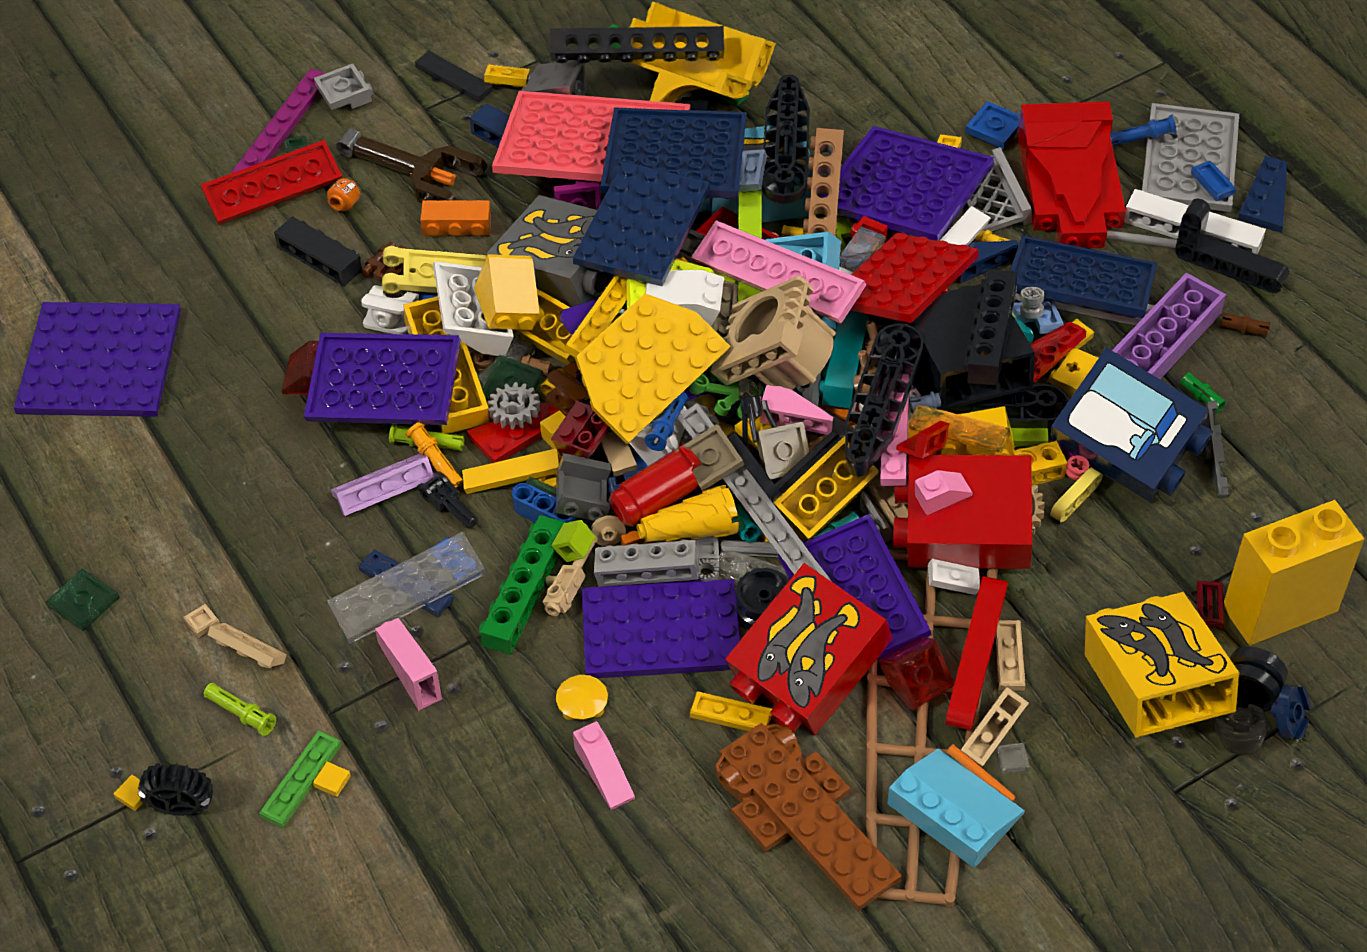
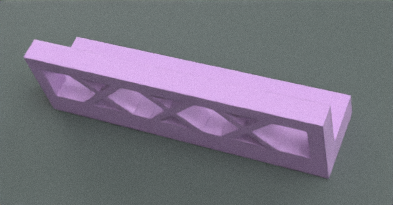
(383, 484)

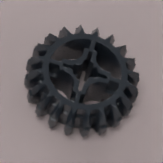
(175, 789)

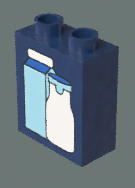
(1132, 426)

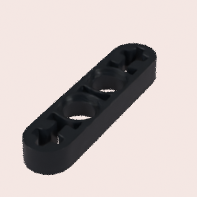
(754, 468)

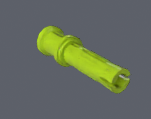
(445, 441)
(248, 713)

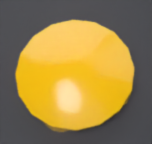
(582, 697)

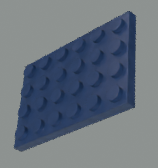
(641, 223)
(1084, 276)

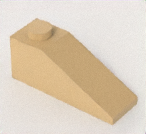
(994, 726)

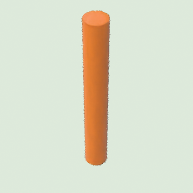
(973, 767)

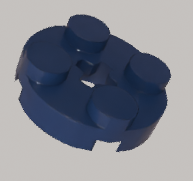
(1291, 711)

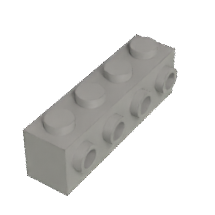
(646, 563)

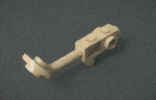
(570, 577)

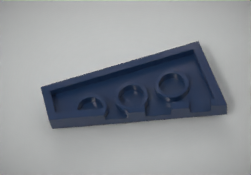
(1266, 196)

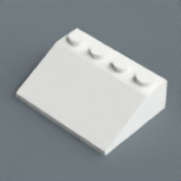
(462, 312)

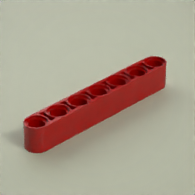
(976, 653)

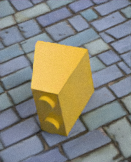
(508, 292)

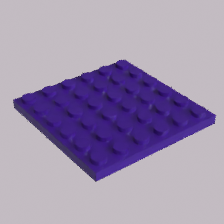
(908, 182)
(98, 359)

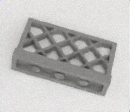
(1011, 190)

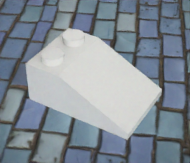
(692, 290)

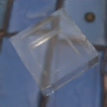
(1012, 757)

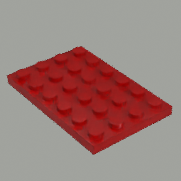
(909, 275)

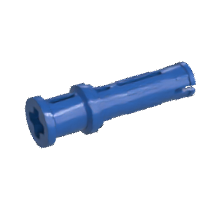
(1152, 129)
(662, 435)

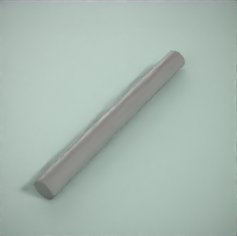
(1143, 239)

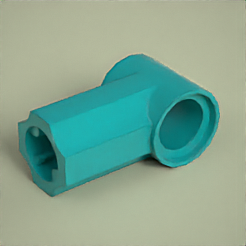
(748, 529)

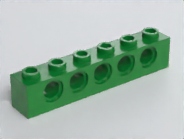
(522, 586)

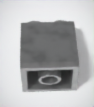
(558, 78)

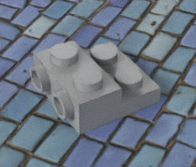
(344, 87)

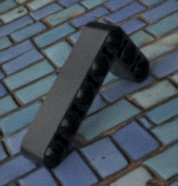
(1223, 257)

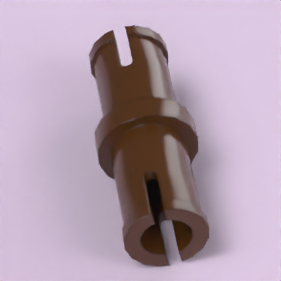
(1245, 324)

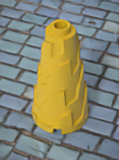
(693, 518)

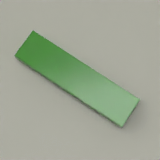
(300, 779)

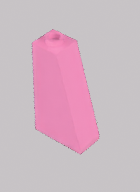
(409, 663)

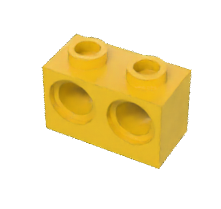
(1046, 462)

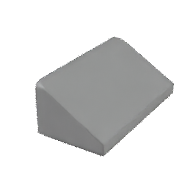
(869, 506)

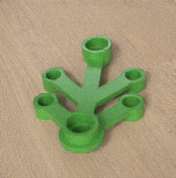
(723, 406)

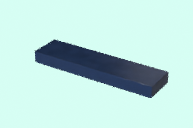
(377, 563)

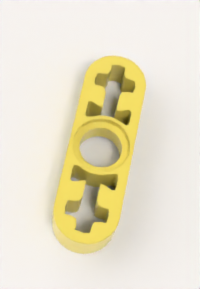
(1076, 494)

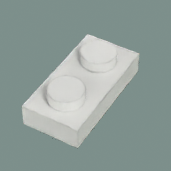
(953, 576)

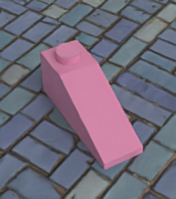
(790, 408)
(602, 765)

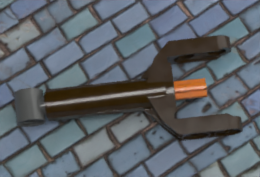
(422, 169)

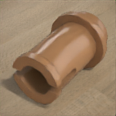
(540, 364)

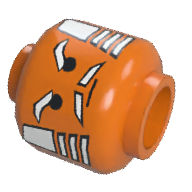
(343, 195)

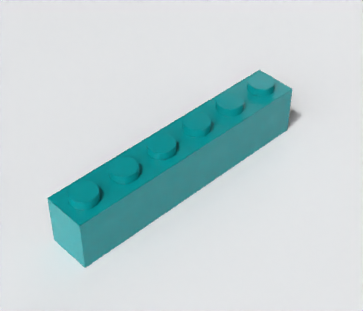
(844, 362)

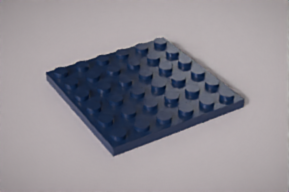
(679, 142)

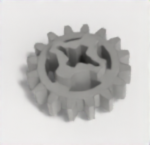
(514, 405)

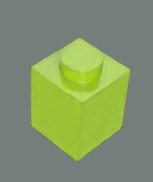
(573, 540)

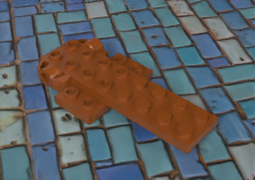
(798, 799)

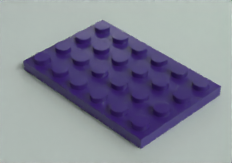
(383, 378)
(863, 567)
(659, 628)

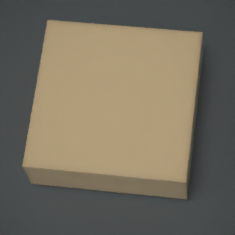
(201, 620)

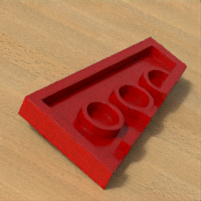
(1055, 346)
(502, 443)

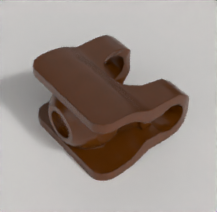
(567, 388)

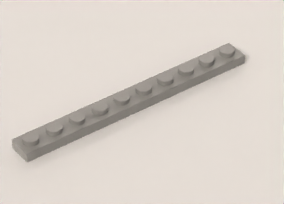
(757, 503)

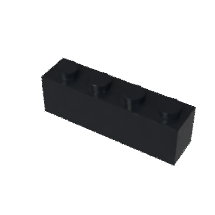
(318, 251)

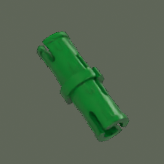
(1192, 383)

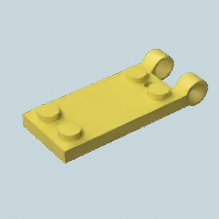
(422, 264)

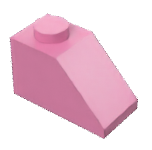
(940, 490)

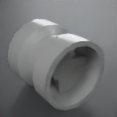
(1032, 303)

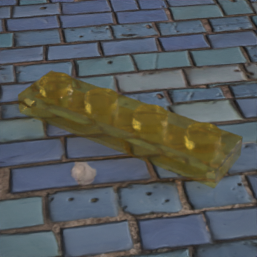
(962, 428)

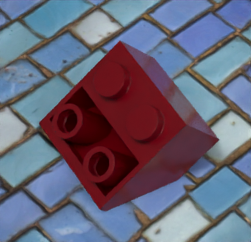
(580, 431)

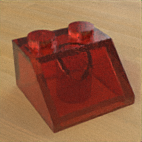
(300, 369)
(917, 672)

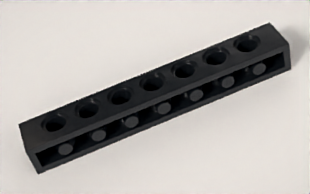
(627, 36)

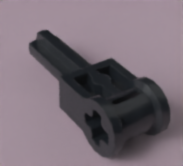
(444, 496)

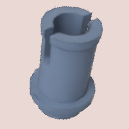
(932, 400)

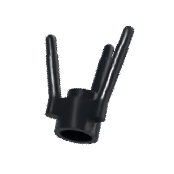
(752, 408)

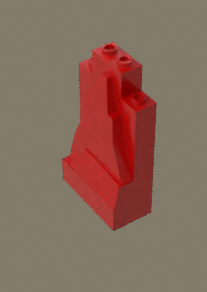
(1071, 171)

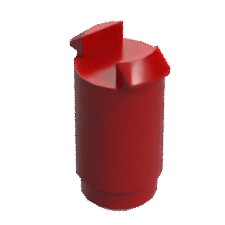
(656, 486)

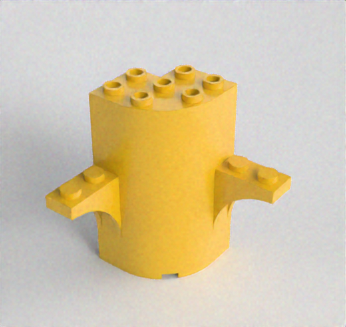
(742, 67)

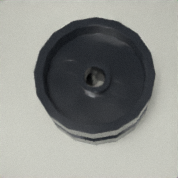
(756, 592)
(1259, 677)

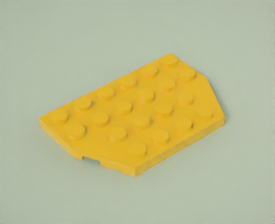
(646, 362)

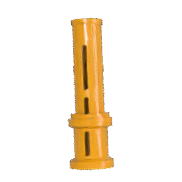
(428, 447)

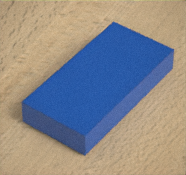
(1213, 180)

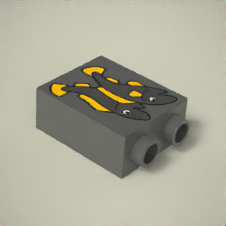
(551, 235)

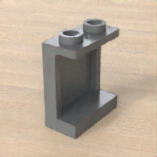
(582, 487)

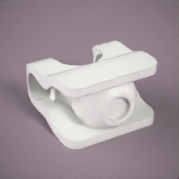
(386, 313)

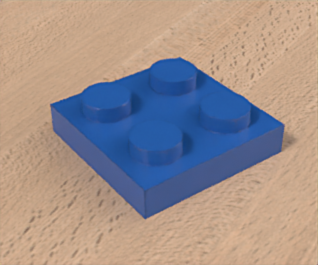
(994, 125)

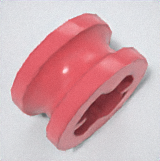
(1080, 462)

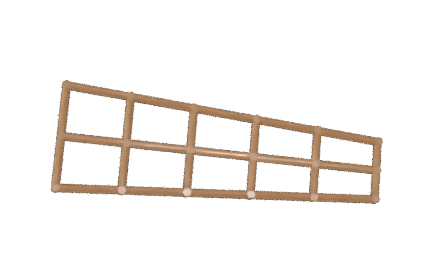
(918, 751)

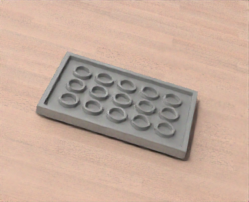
(1199, 138)

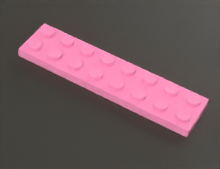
(767, 265)

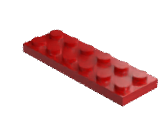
(271, 182)

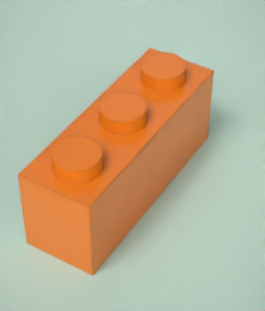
(456, 218)

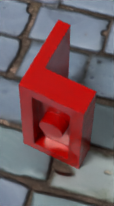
(926, 441)

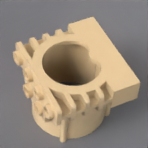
(776, 338)

